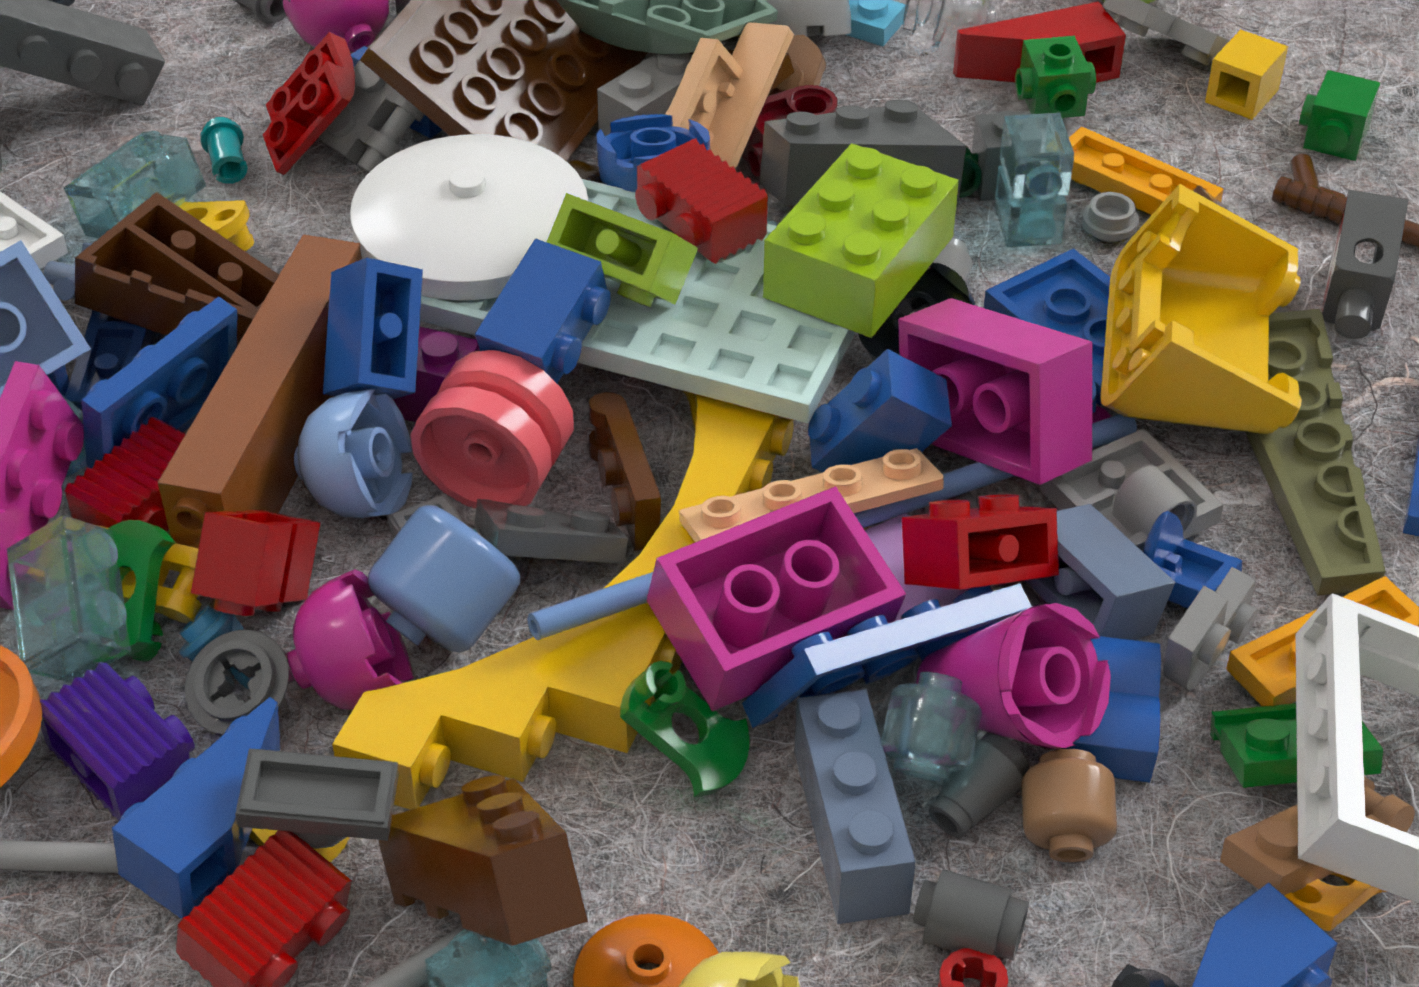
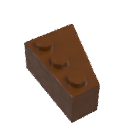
(166, 265)

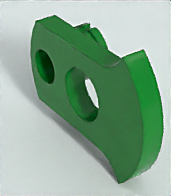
(142, 551)
(721, 743)

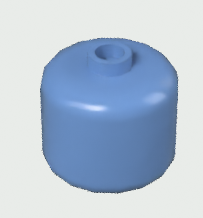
(442, 580)

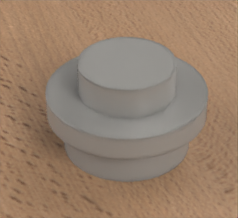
(1110, 217)

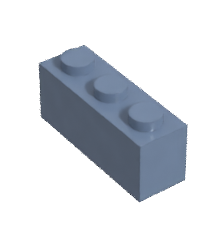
(853, 807)

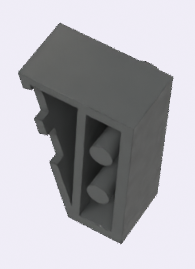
(807, 144)

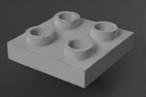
(1134, 485)

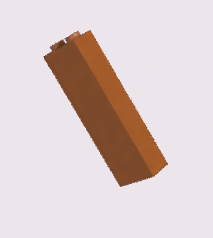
(252, 420)

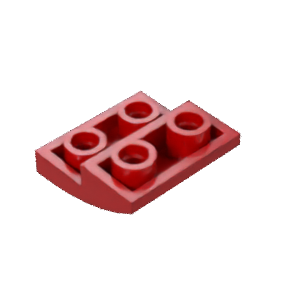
(309, 101)

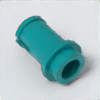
(223, 143)

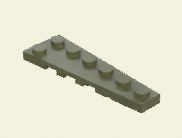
(1313, 463)

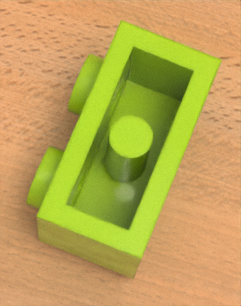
(631, 252)

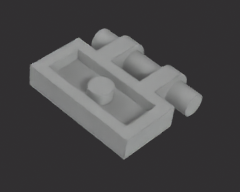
(363, 118)

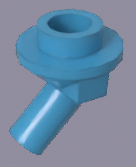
(204, 629)

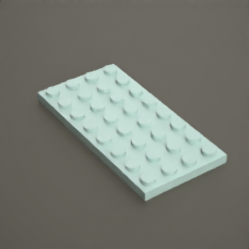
(712, 343)

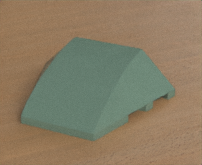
(665, 24)

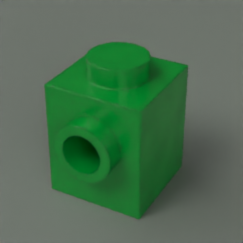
(1339, 114)

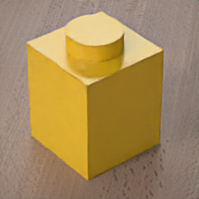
(1246, 74)

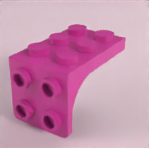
(36, 449)

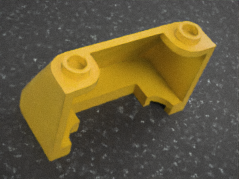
(1194, 320)

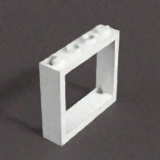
(1332, 825)

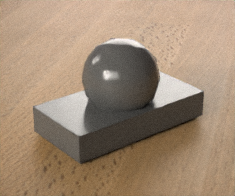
(317, 796)

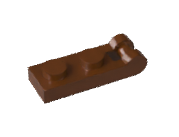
(624, 467)

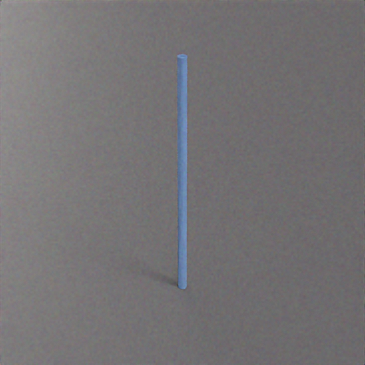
(635, 591)

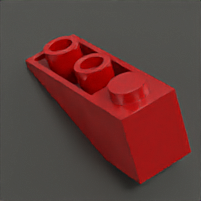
(995, 48)

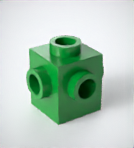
(1055, 77)

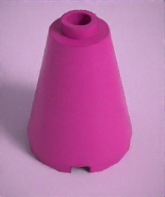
(1031, 675)

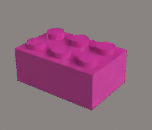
(1012, 387)
(765, 586)

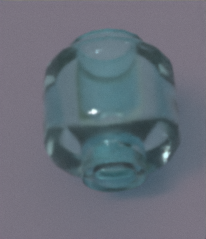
(931, 728)

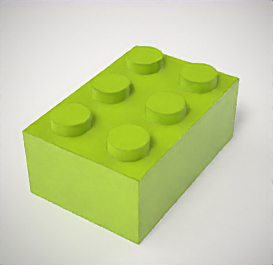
(860, 239)

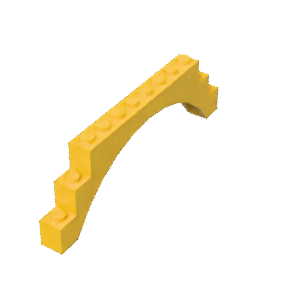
(570, 683)

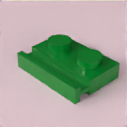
(1263, 744)

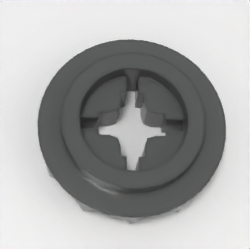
(211, 678)

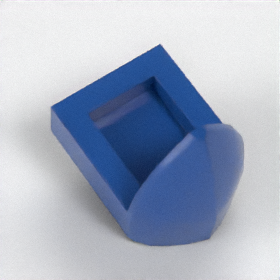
(1186, 561)

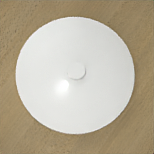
(461, 210)

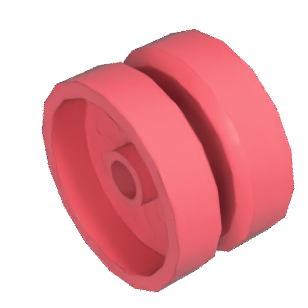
(492, 429)

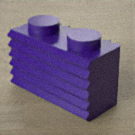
(114, 737)

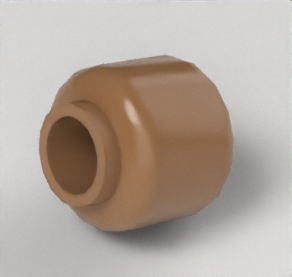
(1069, 804)

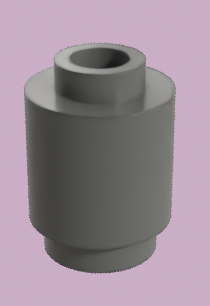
(970, 915)

